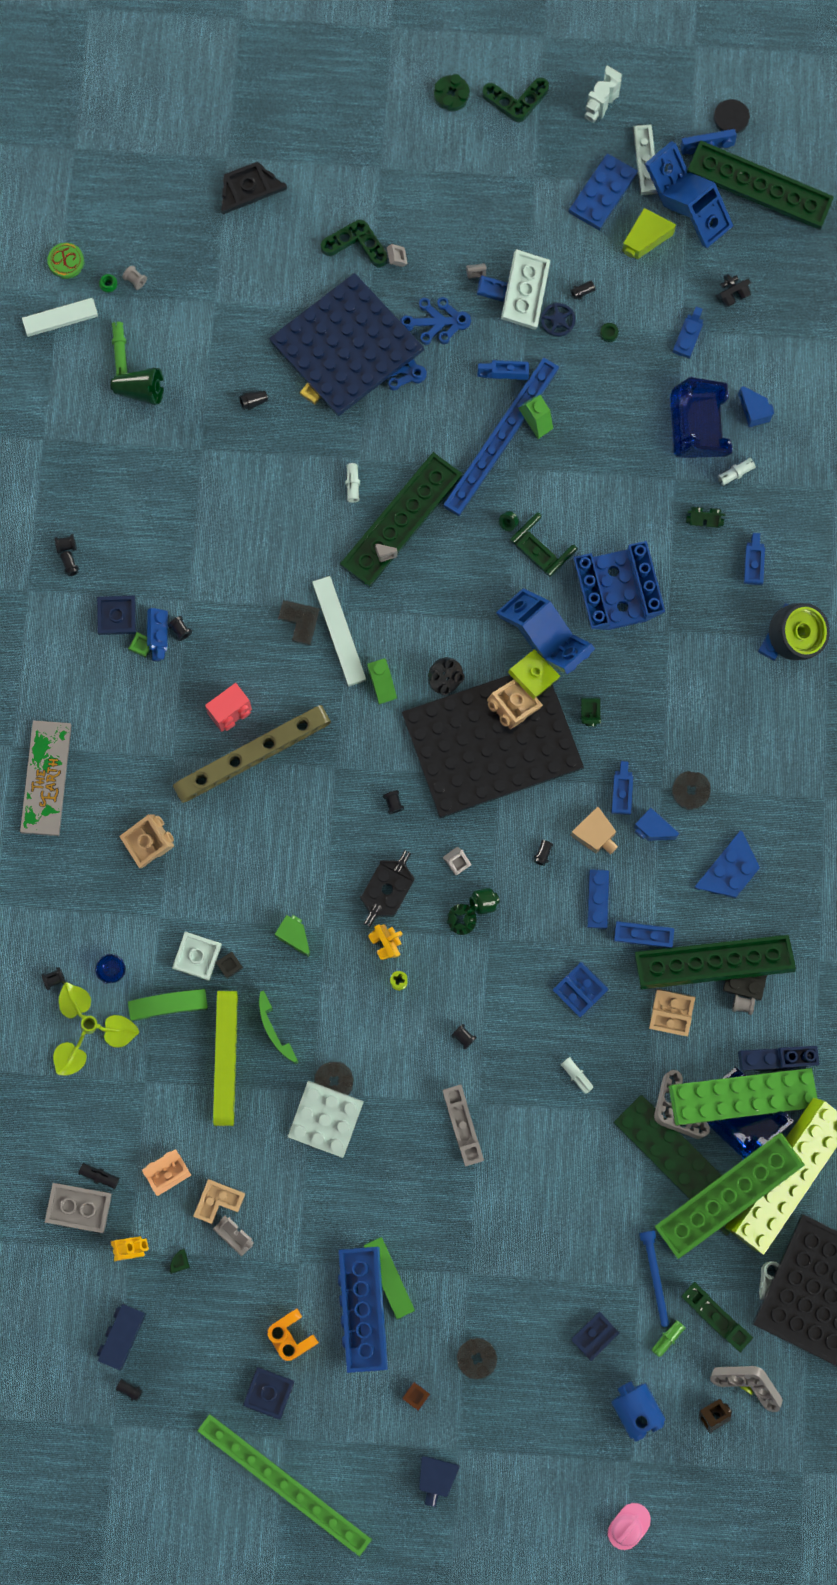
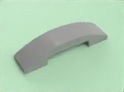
(462, 1125)

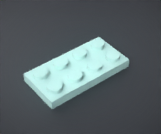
(525, 289)

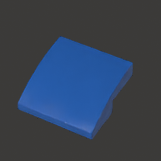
(580, 989)

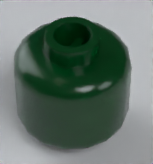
(484, 901)

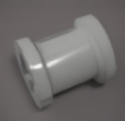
(134, 277)
(743, 1004)

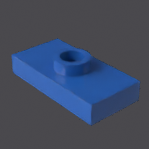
(492, 288)

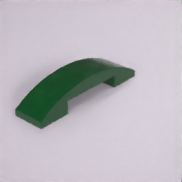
(716, 1317)

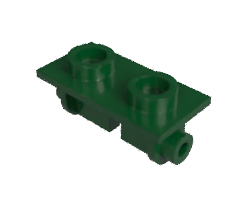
(713, 517)

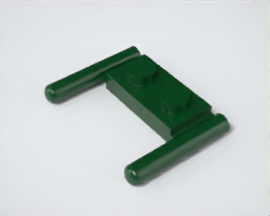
(536, 551)

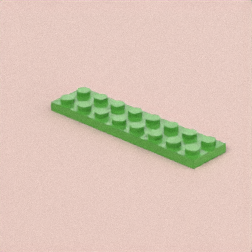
(742, 1096)
(729, 1195)

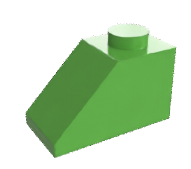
(537, 416)
(382, 681)
(293, 934)

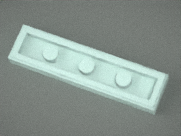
(644, 151)
(60, 317)

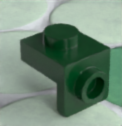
(590, 711)

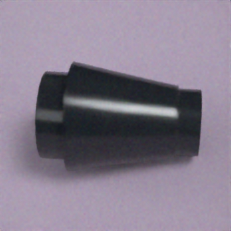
(252, 399)

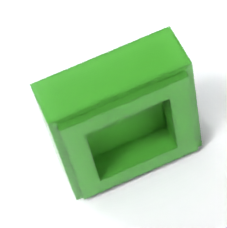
(139, 645)

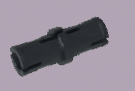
(98, 1175)

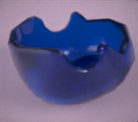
(110, 968)

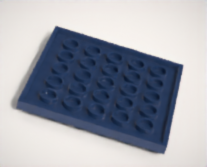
(346, 344)

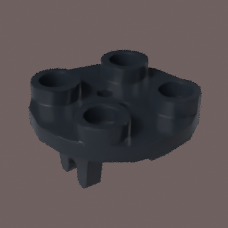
(451, 669)

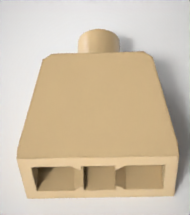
(595, 832)

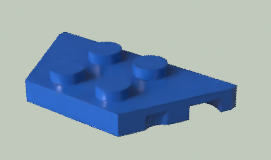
(731, 869)

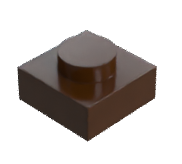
(416, 1396)

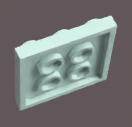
(325, 1119)

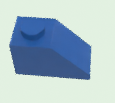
(755, 407)
(654, 827)

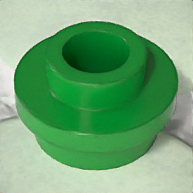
(108, 278)

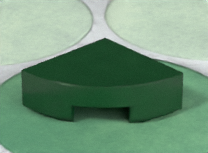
(179, 1262)

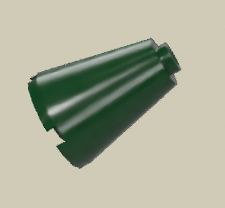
(140, 385)

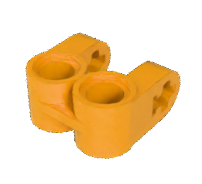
(287, 1338)

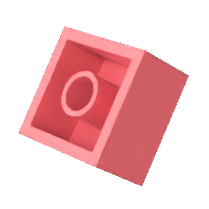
(229, 707)

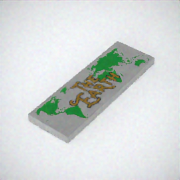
(46, 778)

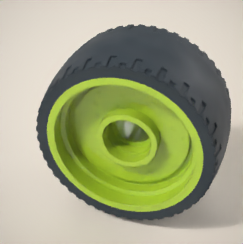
(799, 631)

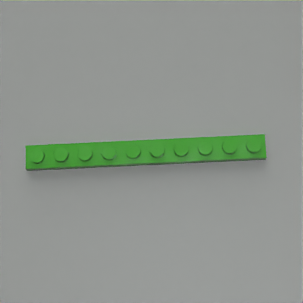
(284, 1485)

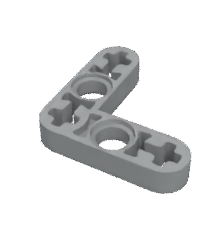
(670, 1122)
(749, 1376)

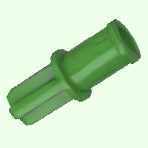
(668, 1338)

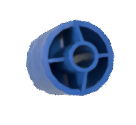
(634, 1403)

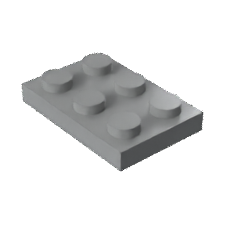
(78, 1208)

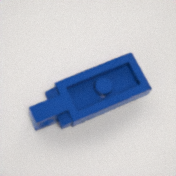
(689, 334)
(504, 370)
(754, 561)
(157, 632)
(622, 790)

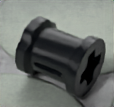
(65, 543)
(180, 628)
(393, 802)
(53, 978)
(463, 1036)

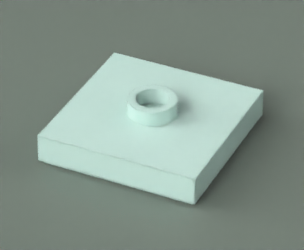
(197, 956)

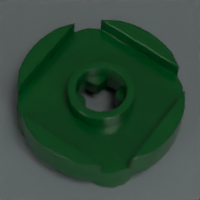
(450, 102)

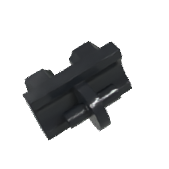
(741, 287)

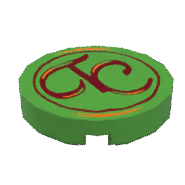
(65, 260)

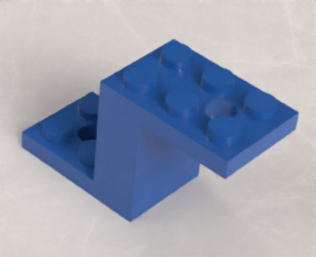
(689, 194)
(545, 630)

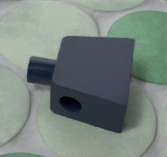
(436, 1478)

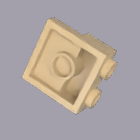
(512, 704)
(147, 840)

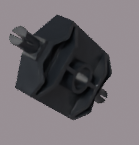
(387, 873)

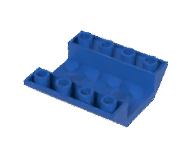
(633, 586)

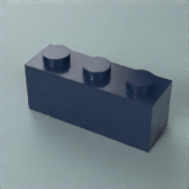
(121, 1336)

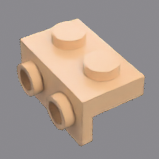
(166, 1172)

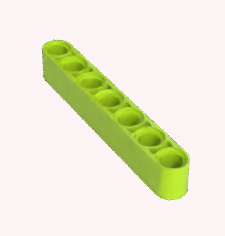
(225, 1058)

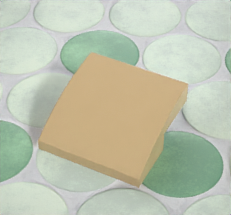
(672, 1012)

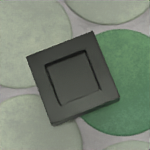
(229, 965)

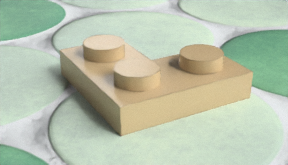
(215, 1196)

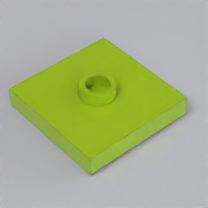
(534, 674)

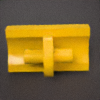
(389, 939)
(129, 1248)

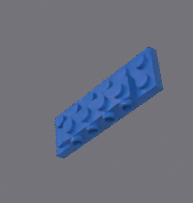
(362, 1309)

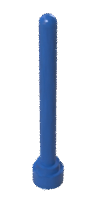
(648, 1239)

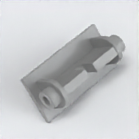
(237, 1240)

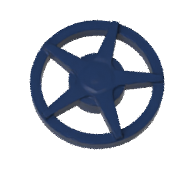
(558, 319)

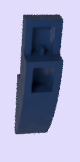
(778, 1058)

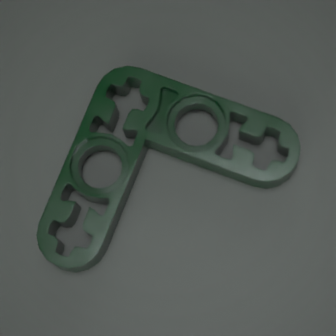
(514, 104)
(360, 237)

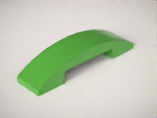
(167, 1004)
(265, 1007)
(392, 1282)

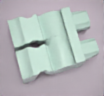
(603, 93)

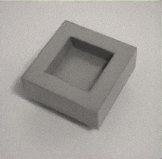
(397, 255)

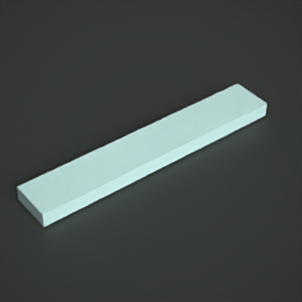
(339, 631)

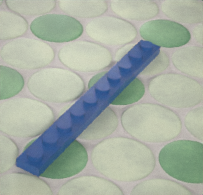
(499, 439)

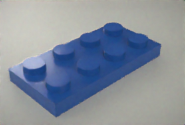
(603, 191)

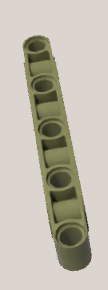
(251, 754)

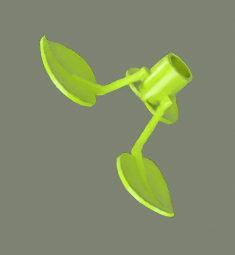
(74, 1002)

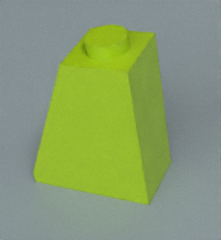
(647, 234)

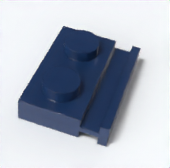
(595, 1336)

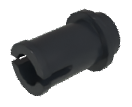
(582, 290)
(71, 568)
(543, 853)
(129, 1390)

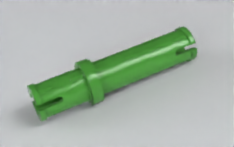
(119, 348)

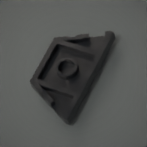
(248, 186)

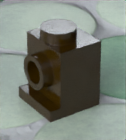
(718, 1408)

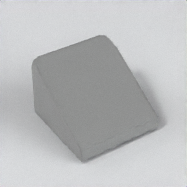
(476, 271)
(385, 552)
(457, 860)

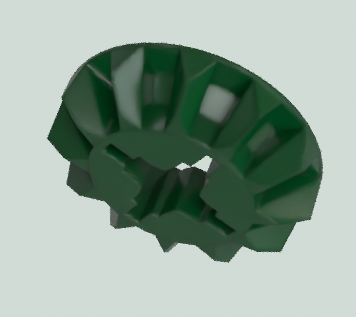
(469, 919)

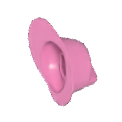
(629, 1526)

